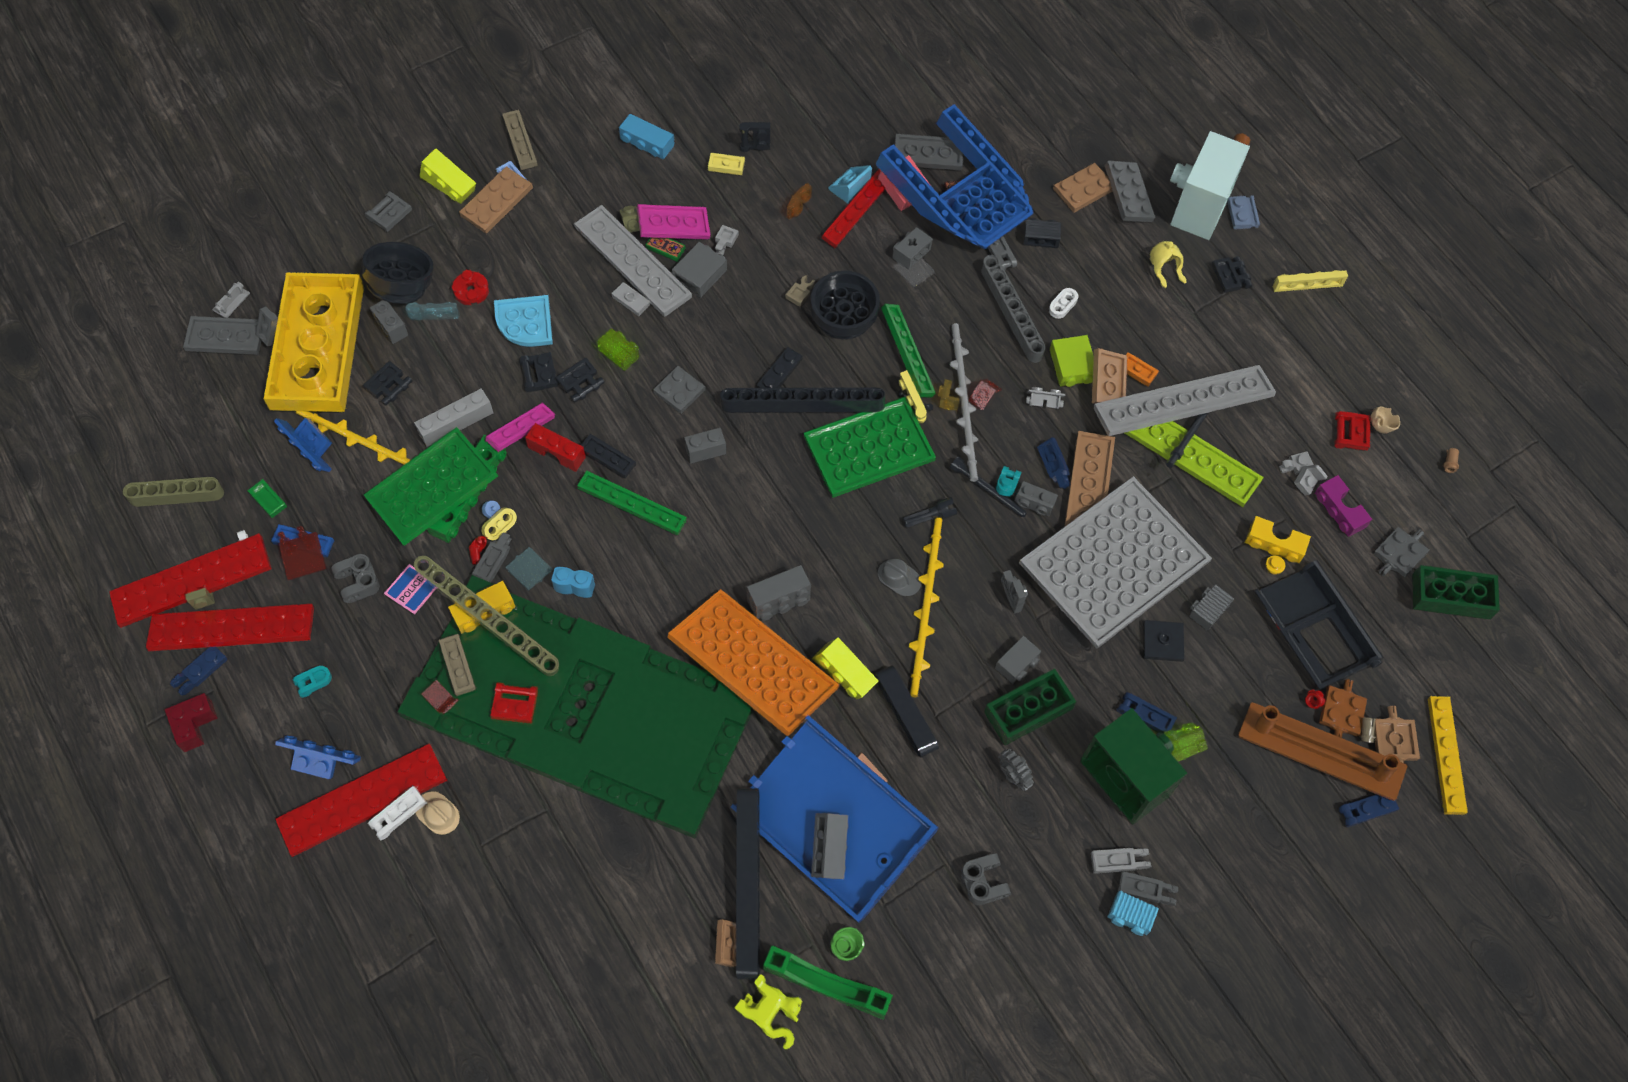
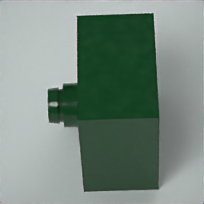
(1133, 765)

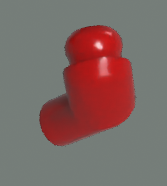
(476, 547)

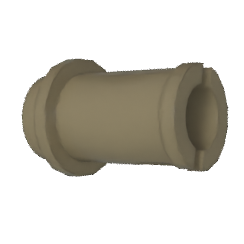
(1368, 728)

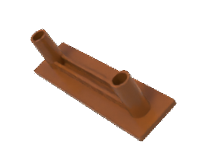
(1323, 751)

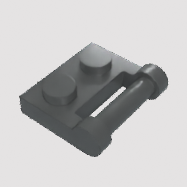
(391, 214)

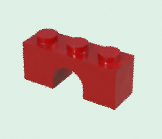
(544, 440)

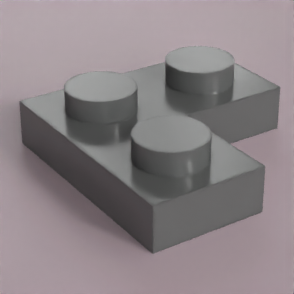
(1014, 590)

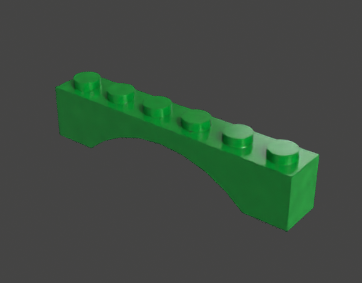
(830, 985)

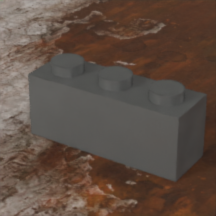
(829, 846)

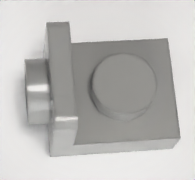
(1308, 478)

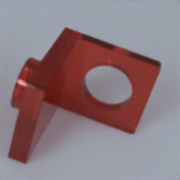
(983, 393)
(439, 697)

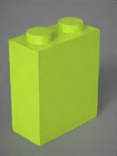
(1072, 360)

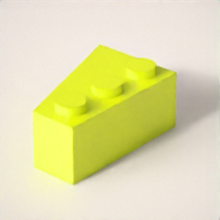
(446, 176)
(845, 668)

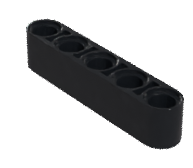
(906, 711)

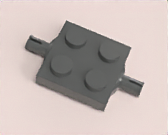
(1401, 552)

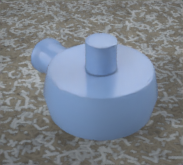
(490, 508)

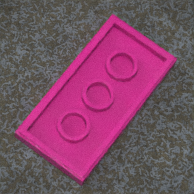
(673, 222)

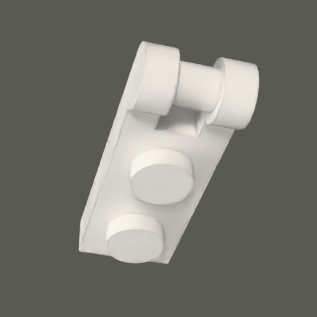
(397, 812)

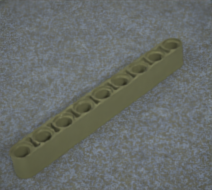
(481, 607)

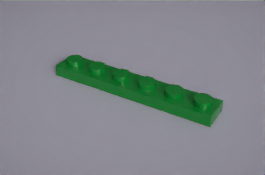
(908, 350)
(632, 503)

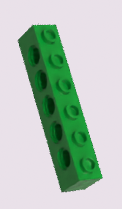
(449, 530)

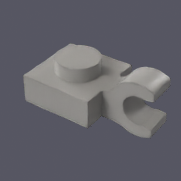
(725, 237)
(1296, 463)

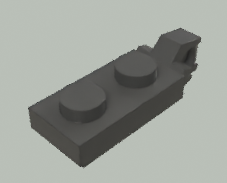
(493, 558)

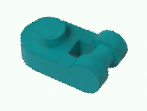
(1007, 486)
(319, 676)

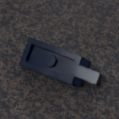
(1054, 462)

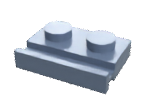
(1243, 212)

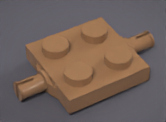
(1396, 737)

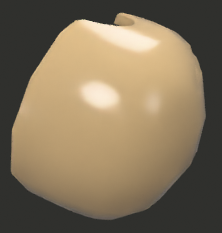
(1383, 420)

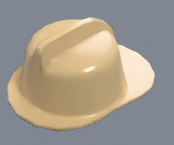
(438, 813)

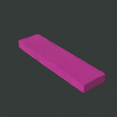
(519, 427)

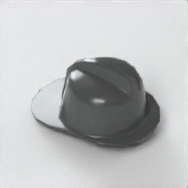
(899, 577)

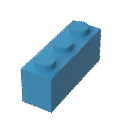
(646, 136)

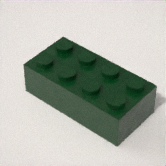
(1455, 592)
(1030, 707)

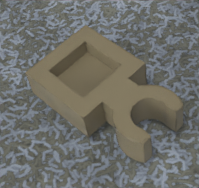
(800, 292)

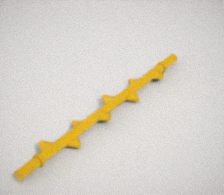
(353, 438)
(923, 613)

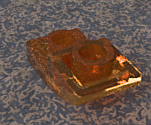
(795, 205)

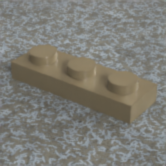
(457, 665)

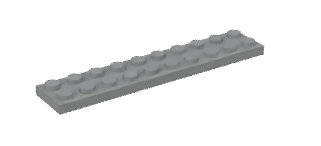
(1184, 400)

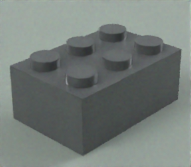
(779, 593)

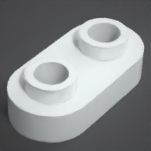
(1062, 304)

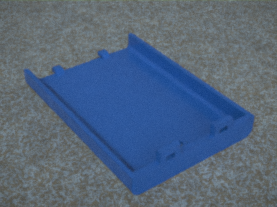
(825, 777)

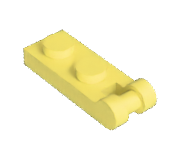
(913, 396)

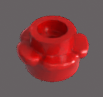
(1313, 703)

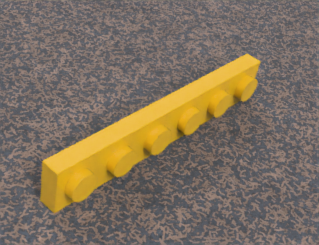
(1447, 755)

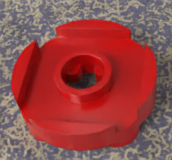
(467, 279)

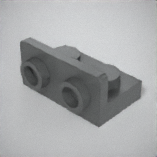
(1036, 499)

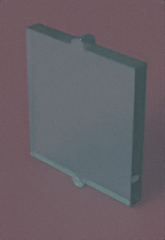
(529, 568)

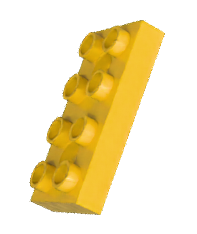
(314, 342)

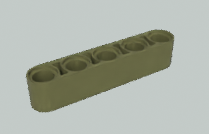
(165, 488)

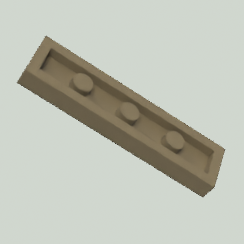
(519, 139)

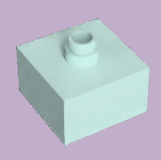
(1207, 184)

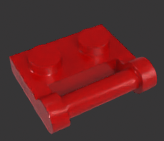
(1358, 431)
(514, 709)

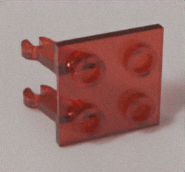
(302, 554)

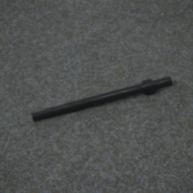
(1178, 451)

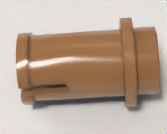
(1451, 464)

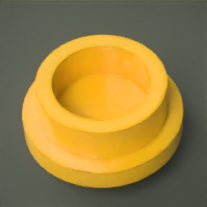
(1275, 565)

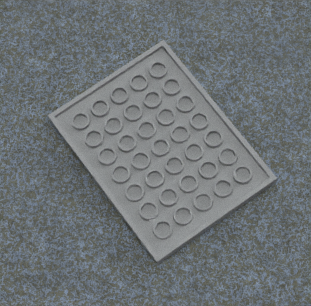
(1115, 561)

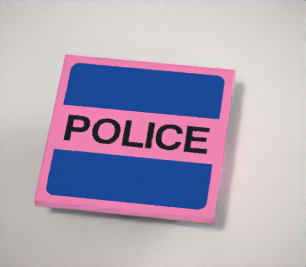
(410, 590)

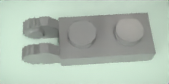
(1118, 860)

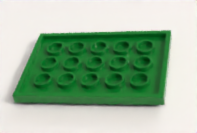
(869, 447)
(430, 486)

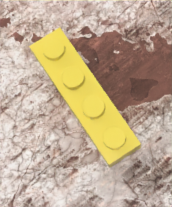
(1310, 281)

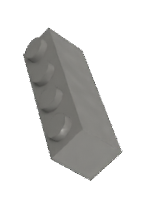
(458, 414)

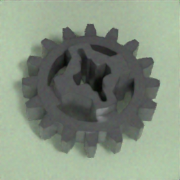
(1016, 769)

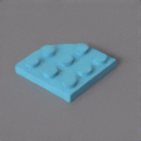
(525, 320)

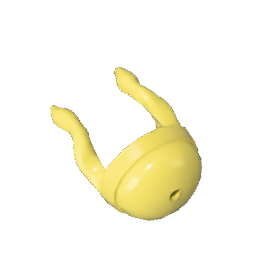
(1163, 253)

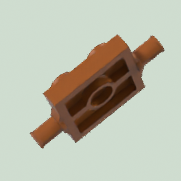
(1343, 710)

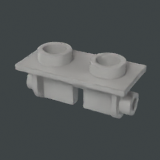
(231, 300)
(1037, 396)

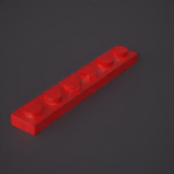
(854, 211)

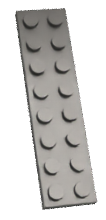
(633, 260)

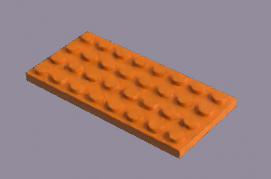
(753, 662)

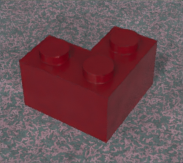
(187, 718)

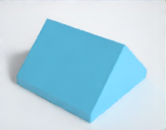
(851, 182)

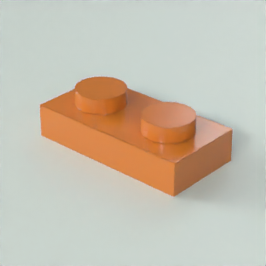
(1140, 370)

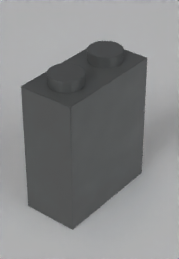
(700, 269)

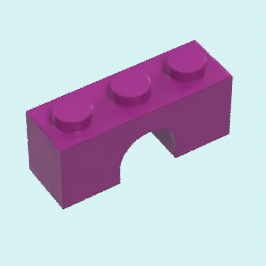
(1349, 519)

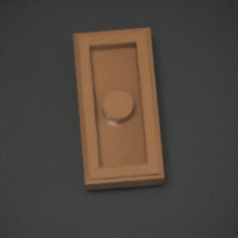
(726, 943)

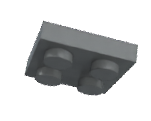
(679, 389)

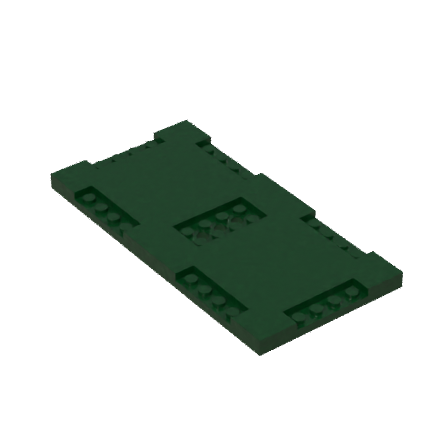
(645, 740)

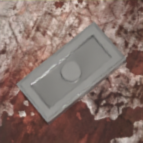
(631, 299)

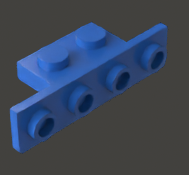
(308, 440)
(314, 758)

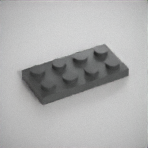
(930, 151)
(1129, 191)
(222, 335)

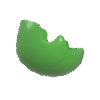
(847, 943)

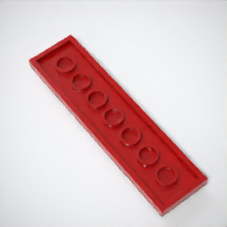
(209, 571)
(230, 627)
(359, 800)

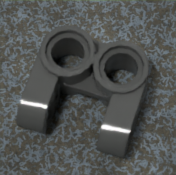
(358, 590)
(979, 882)

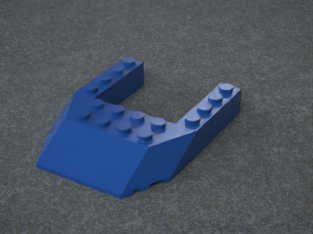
(980, 205)

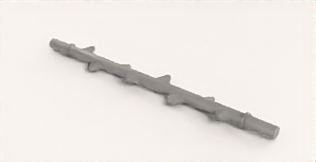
(967, 408)

